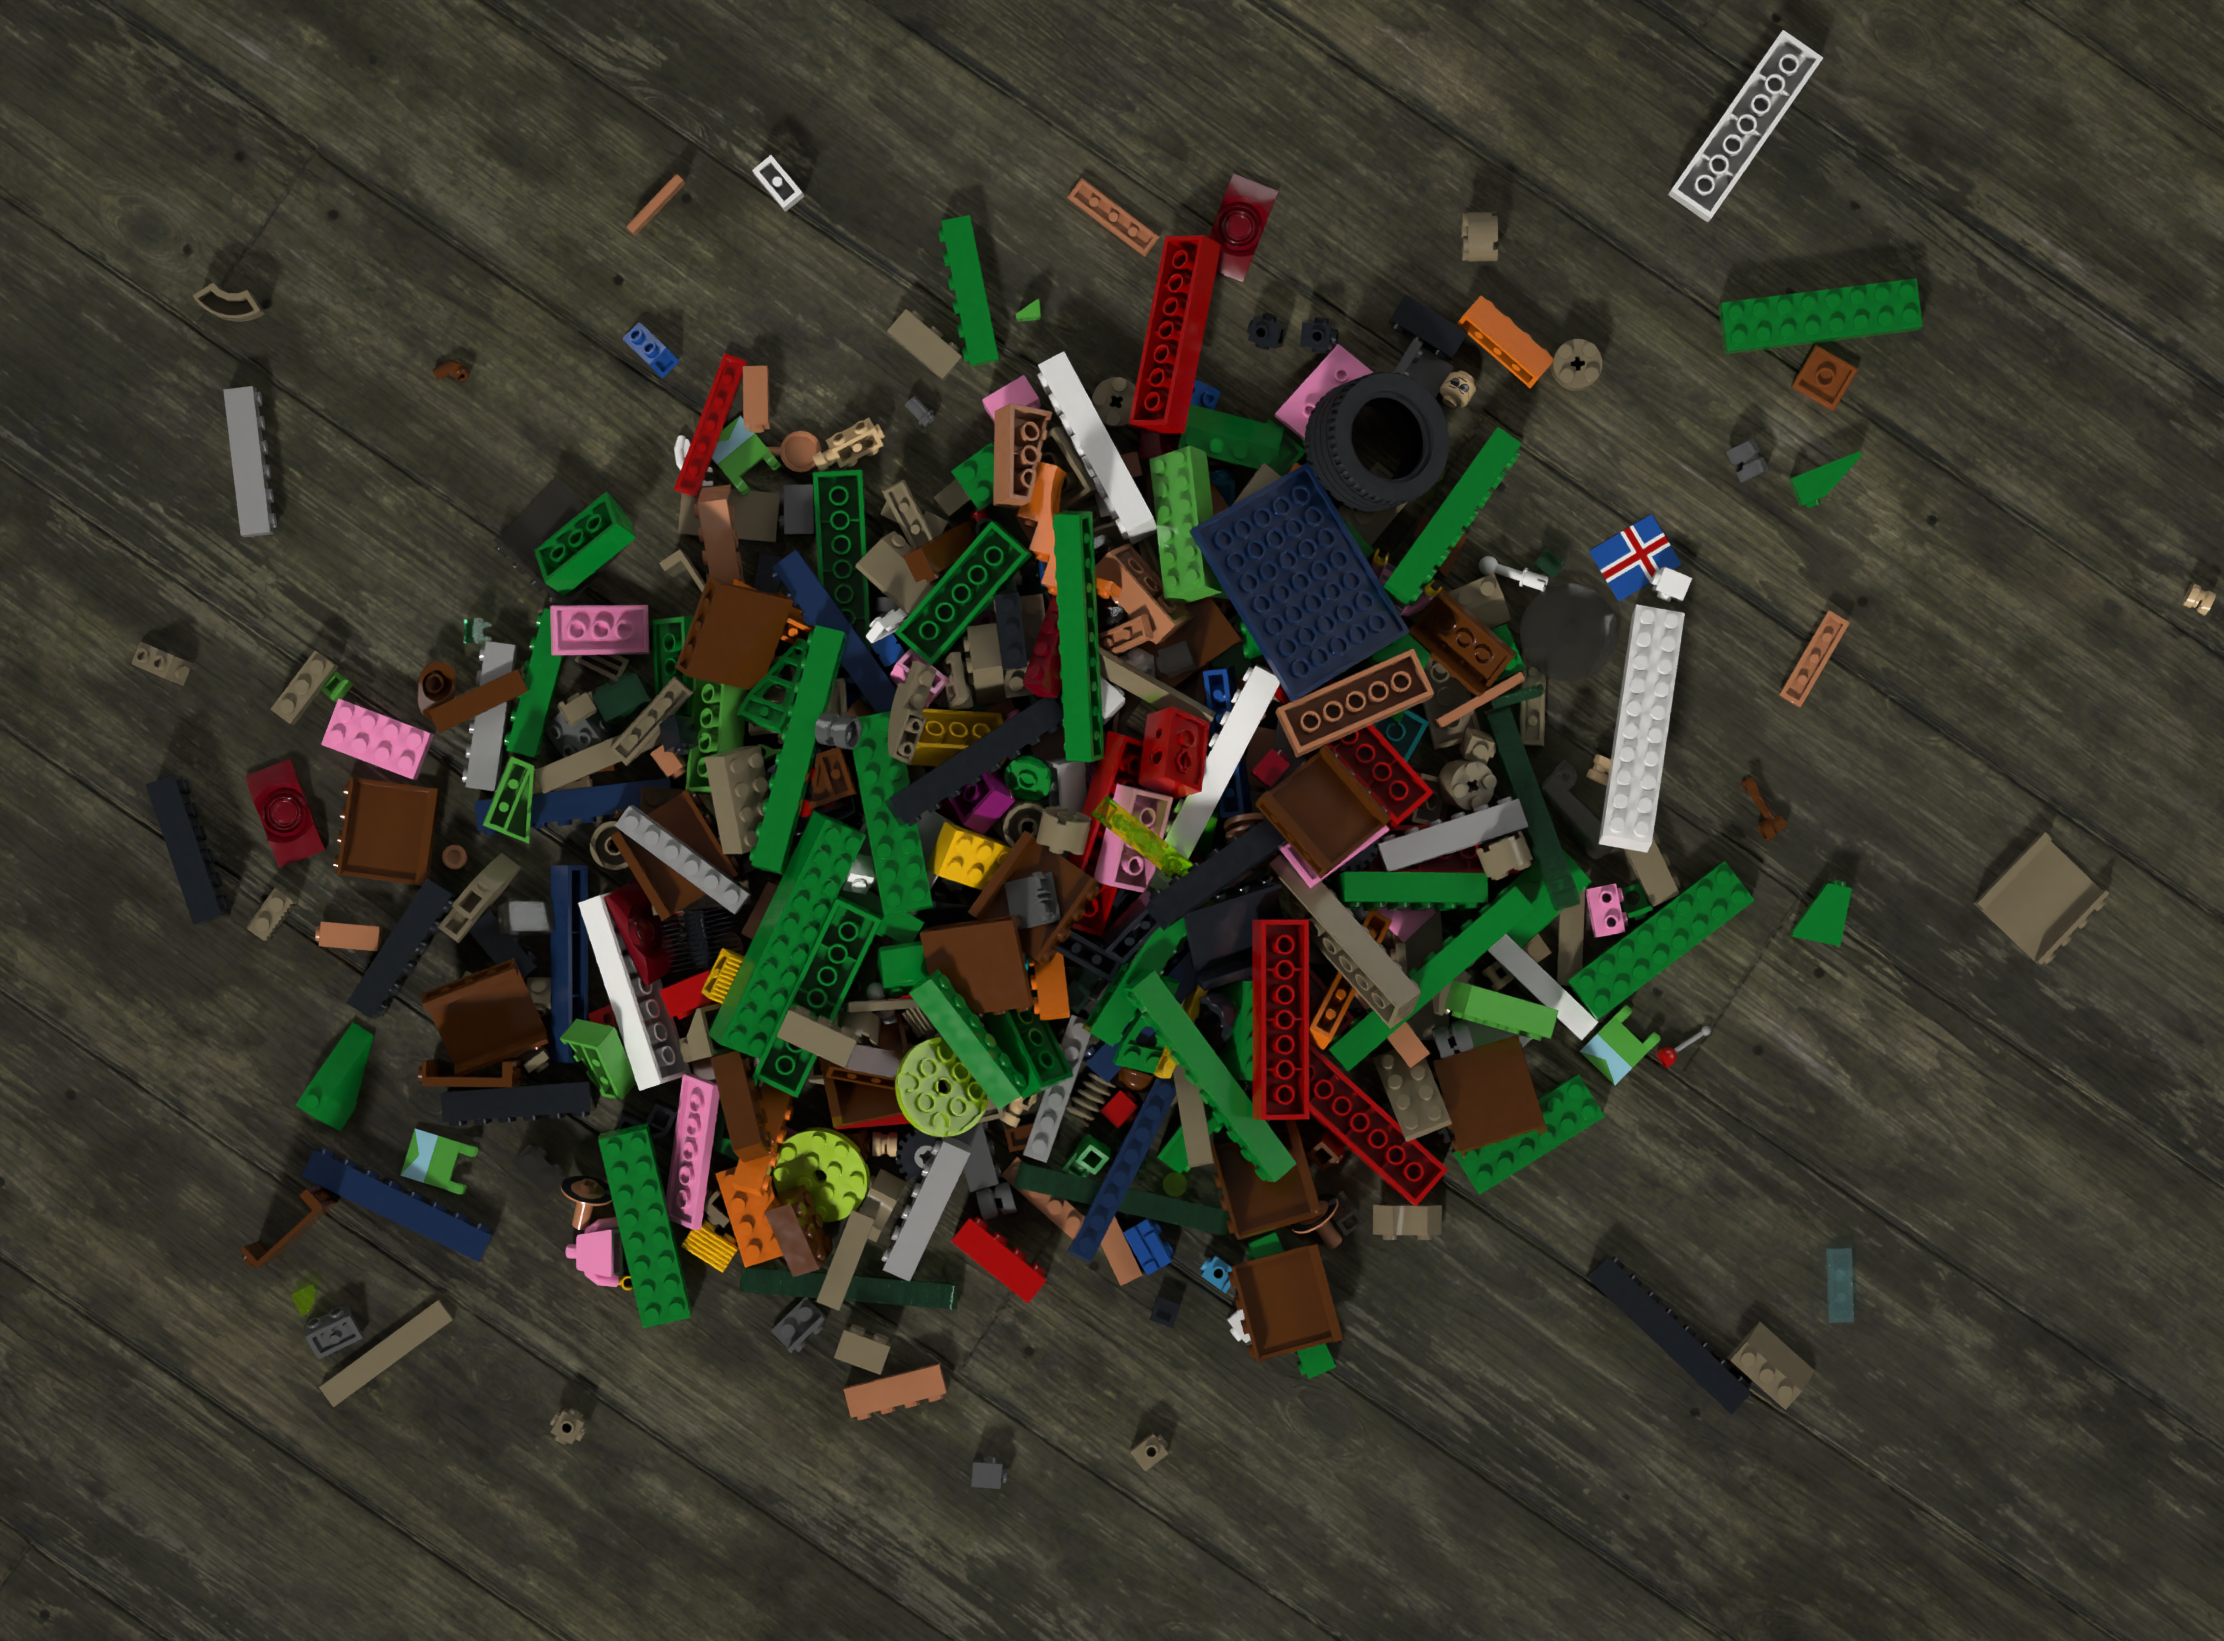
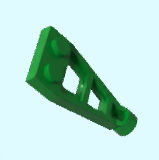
(764, 712)
(1138, 1055)

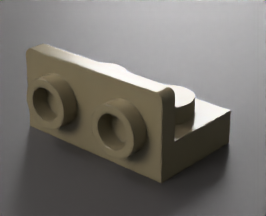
(957, 686)

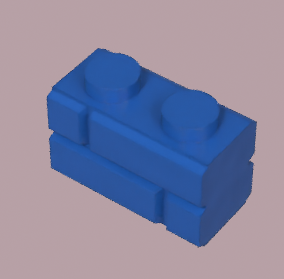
(888, 650)
(1148, 1245)

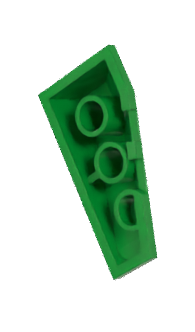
(336, 1086)

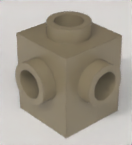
(576, 1421)

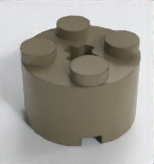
(1479, 236)
(1566, 374)
(1102, 399)
(1466, 784)
(1016, 815)
(1063, 830)
(600, 848)
(1504, 855)
(865, 1024)

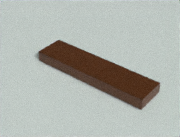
(478, 701)

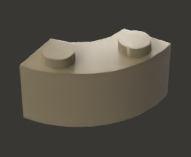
(229, 306)
(881, 1200)
(1407, 1219)

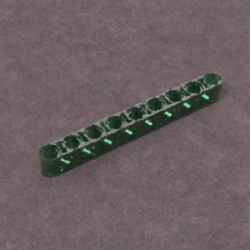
(1526, 789)
(1134, 1202)
(861, 1288)

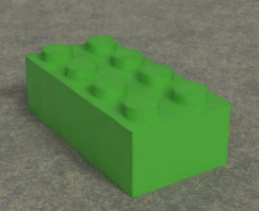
(1500, 1011)

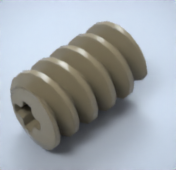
(1089, 1099)

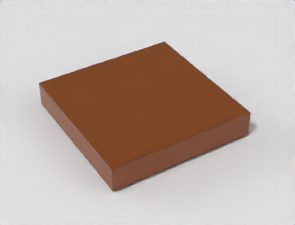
(1824, 378)

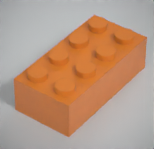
(749, 1220)

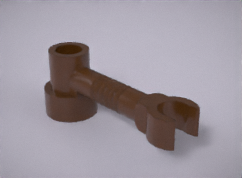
(1771, 824)

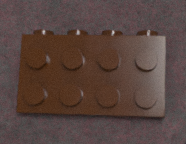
(1461, 643)

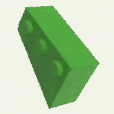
(512, 801)
(603, 1056)

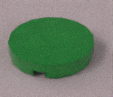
(1028, 778)

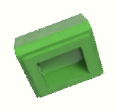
(337, 686)

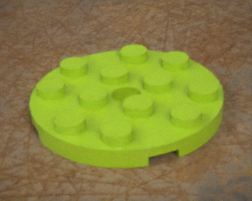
(919, 1096)
(837, 1157)

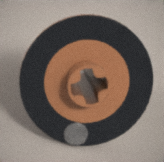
(586, 1193)
(1322, 1223)

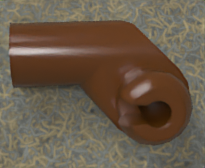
(453, 369)

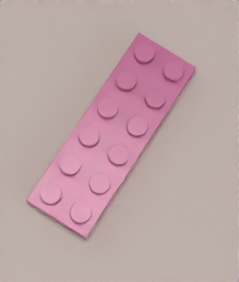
(692, 1150)

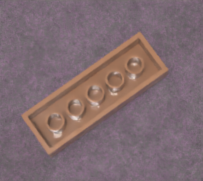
(1354, 703)

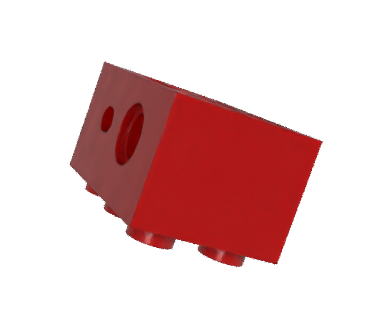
(1174, 752)

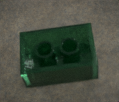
(623, 698)

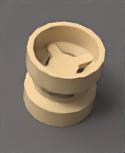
(2199, 599)
(1600, 770)
(884, 1144)

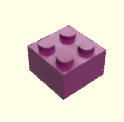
(983, 802)

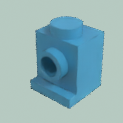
(1208, 1269)

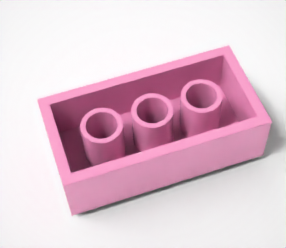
(377, 739)
(1120, 863)

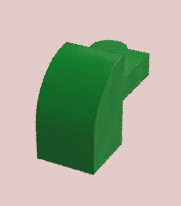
(1087, 1157)

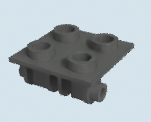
(1034, 900)

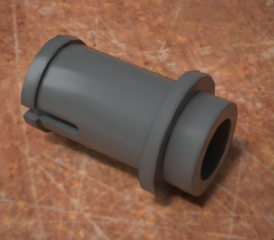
(920, 411)

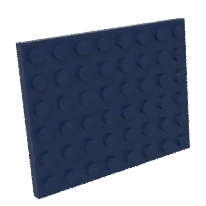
(1299, 581)

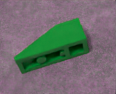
(1820, 481)

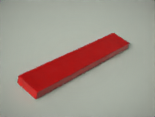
(710, 426)

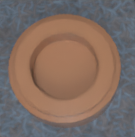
(454, 857)

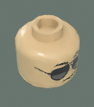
(1457, 389)

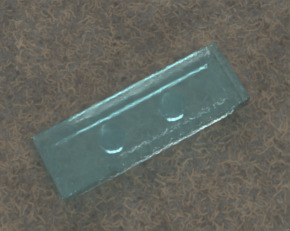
(1839, 1285)

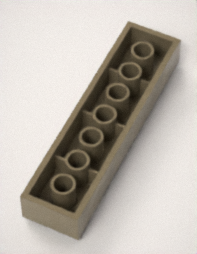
(1347, 944)

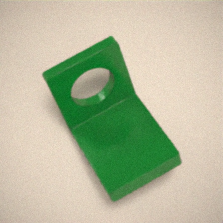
(1639, 910)

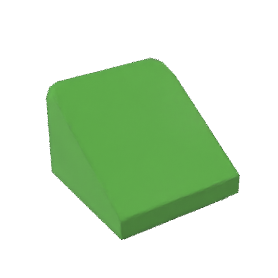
(1030, 313)

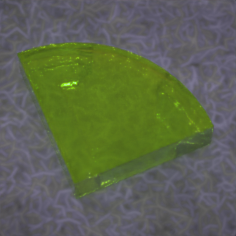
(304, 1299)

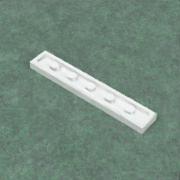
(1542, 986)

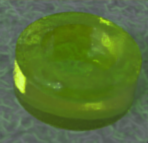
(1174, 1184)

